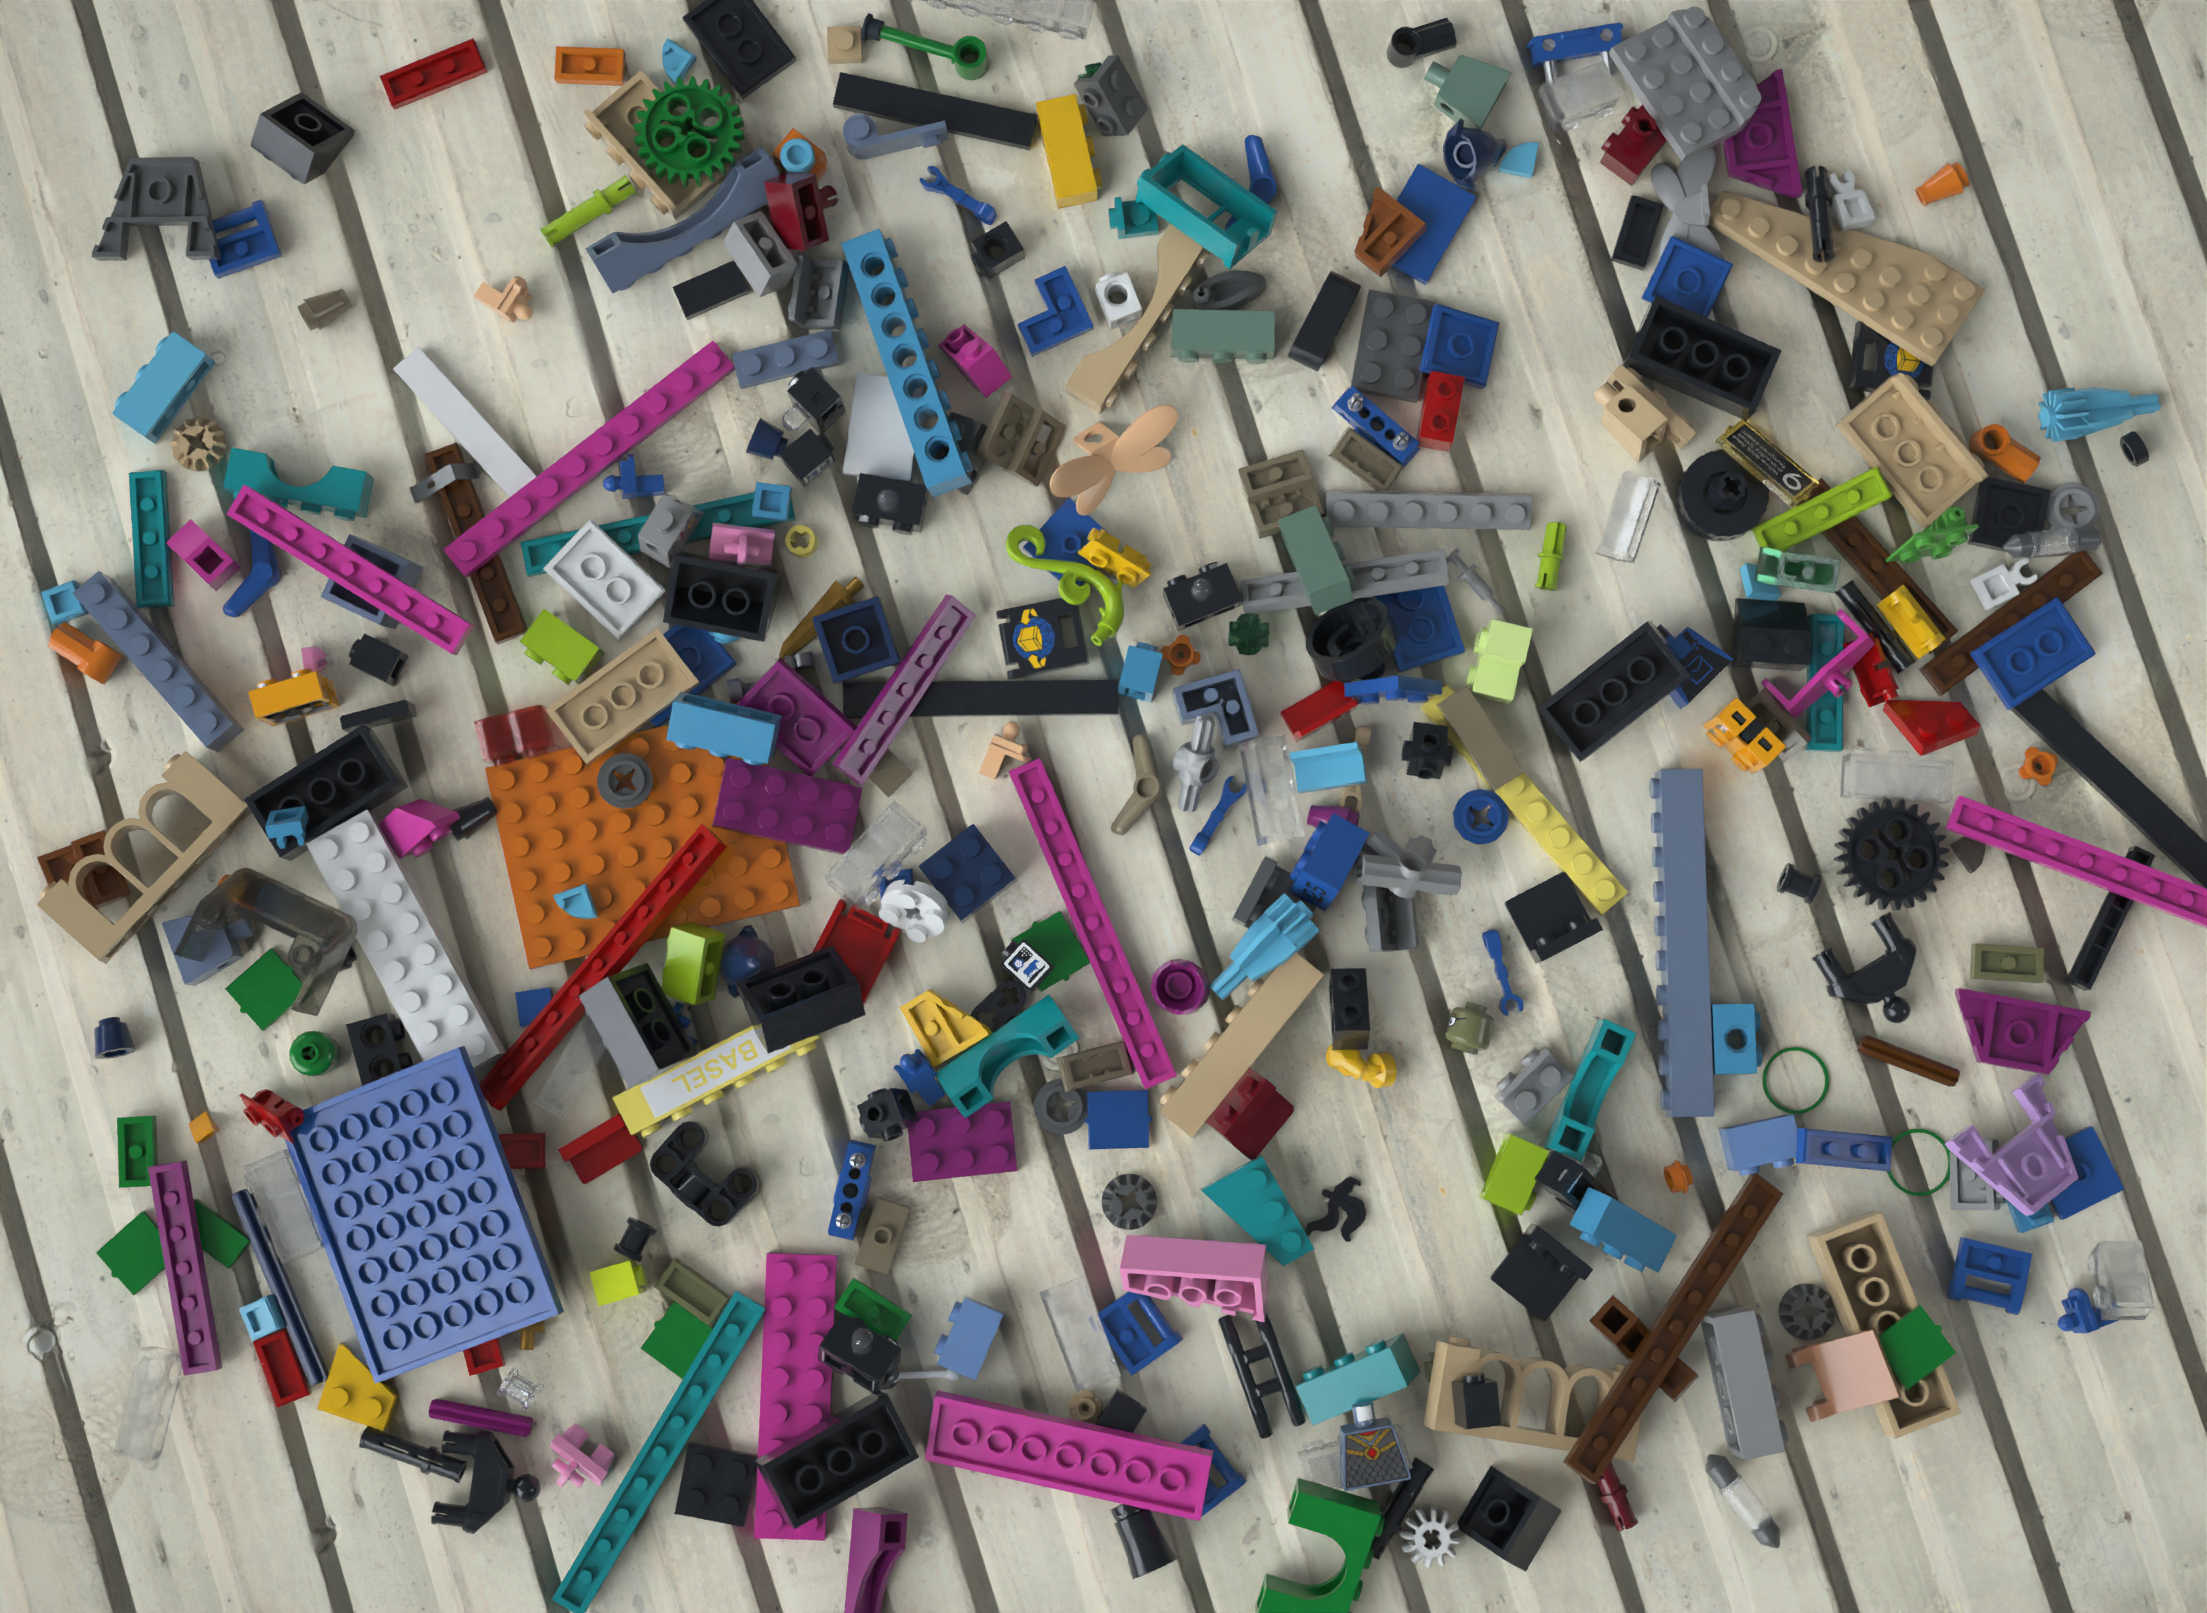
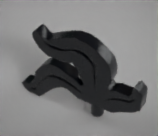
(1351, 1205)

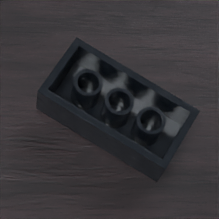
(1702, 358)
(1615, 691)
(332, 785)
(836, 1459)

